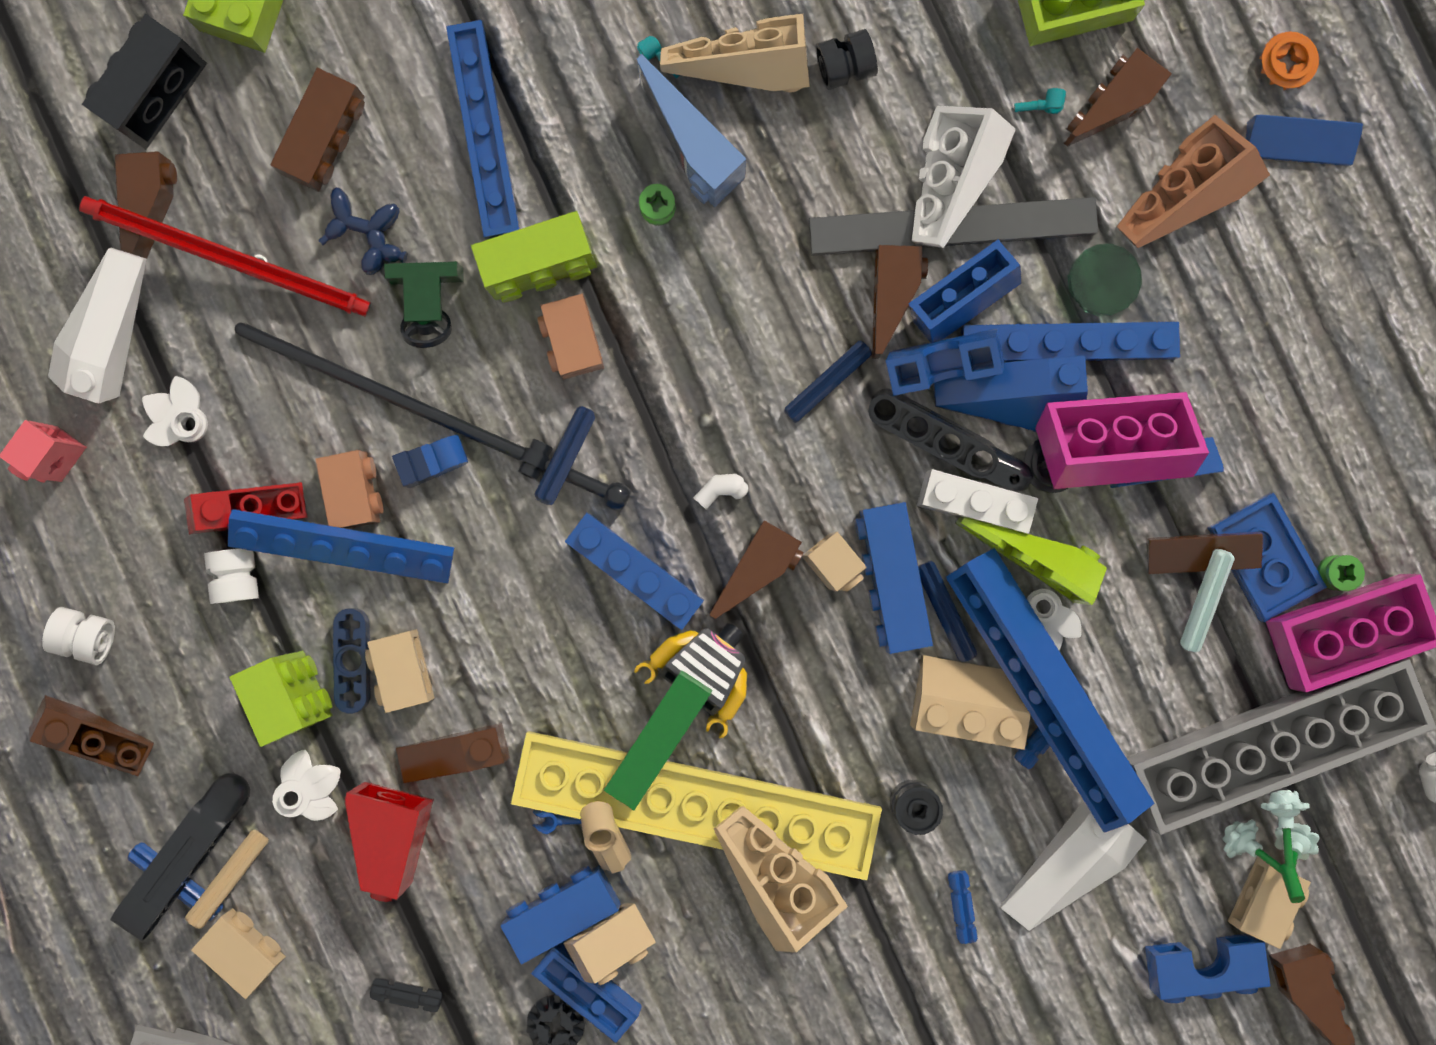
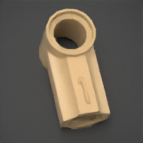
(604, 836)

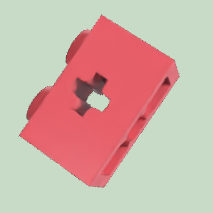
(41, 452)

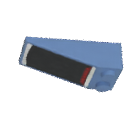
(704, 153)

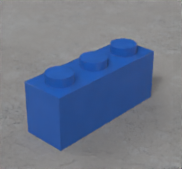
(966, 292)
(559, 913)

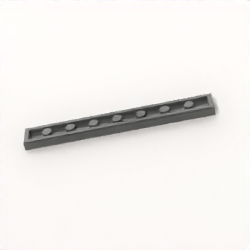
(981, 225)

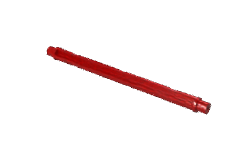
(224, 256)

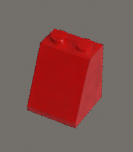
(386, 837)

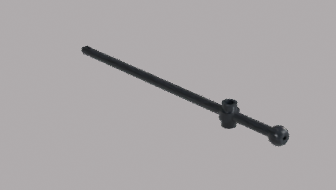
(533, 459)

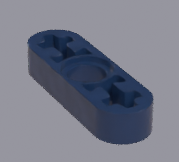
(360, 687)

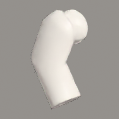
(721, 485)

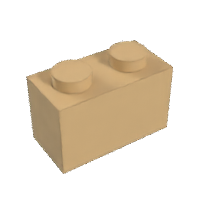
(399, 671)
(1265, 906)
(610, 945)
(239, 952)

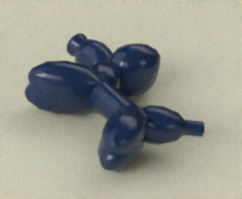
(379, 222)

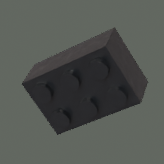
(144, 81)

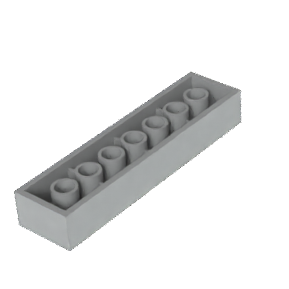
(1280, 744)

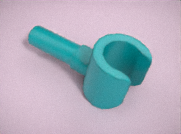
(650, 48)
(1052, 104)

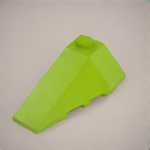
(1060, 566)

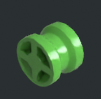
(656, 212)
(1333, 574)

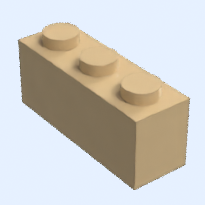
(835, 563)

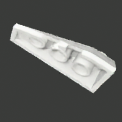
(961, 158)
(96, 338)
(1071, 867)

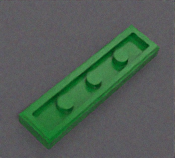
(658, 740)

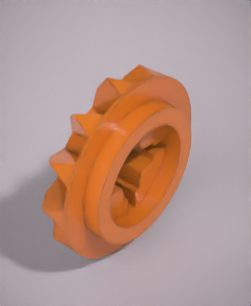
(1301, 51)

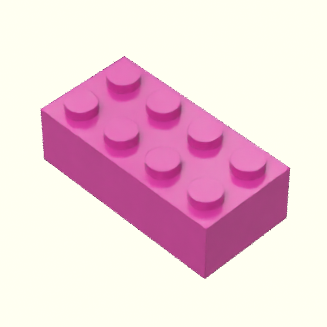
(1121, 440)
(1354, 632)

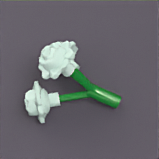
(1292, 837)

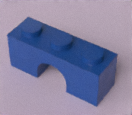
(963, 356)
(1238, 967)

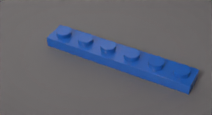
(483, 128)
(1093, 340)
(339, 546)

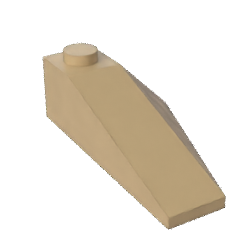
(762, 58)
(781, 887)

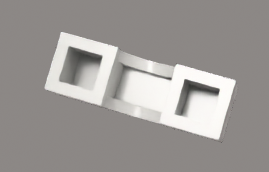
(977, 501)

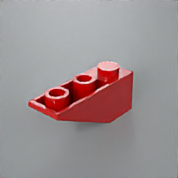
(212, 510)

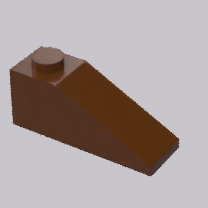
(144, 188)
(896, 280)
(762, 563)
(453, 753)

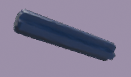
(828, 381)
(564, 455)
(946, 612)

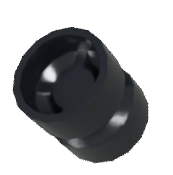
(846, 59)
(916, 807)

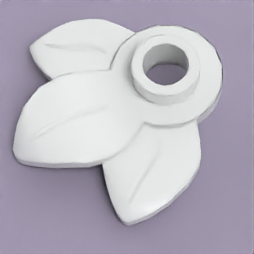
(171, 413)
(1059, 620)
(310, 785)

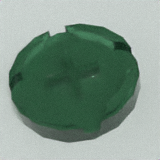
(1104, 279)

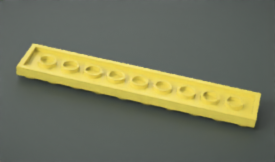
(691, 801)

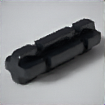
(406, 995)

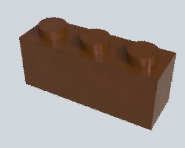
(318, 130)

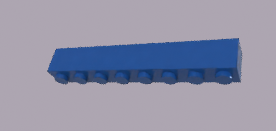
(1050, 691)

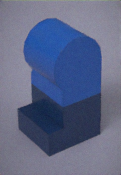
(429, 461)

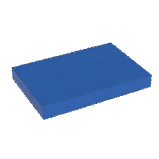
(1286, 567)

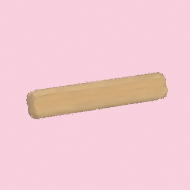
(226, 879)

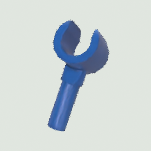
(552, 821)

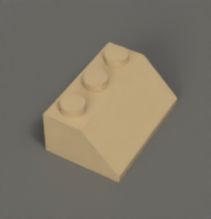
(969, 703)

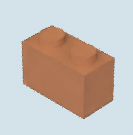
(571, 337)
(349, 489)

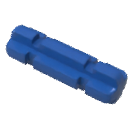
(1036, 745)
(962, 907)

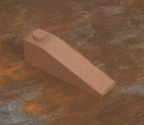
(1207, 175)

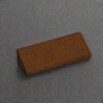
(1194, 552)

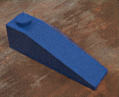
(1018, 393)

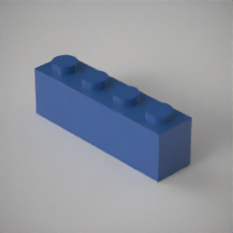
(634, 570)
(895, 578)

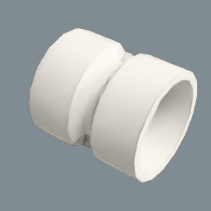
(231, 575)
(72, 634)

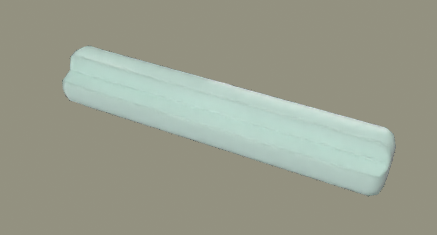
(1207, 600)

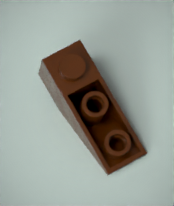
(1128, 93)
(88, 736)
(1307, 983)

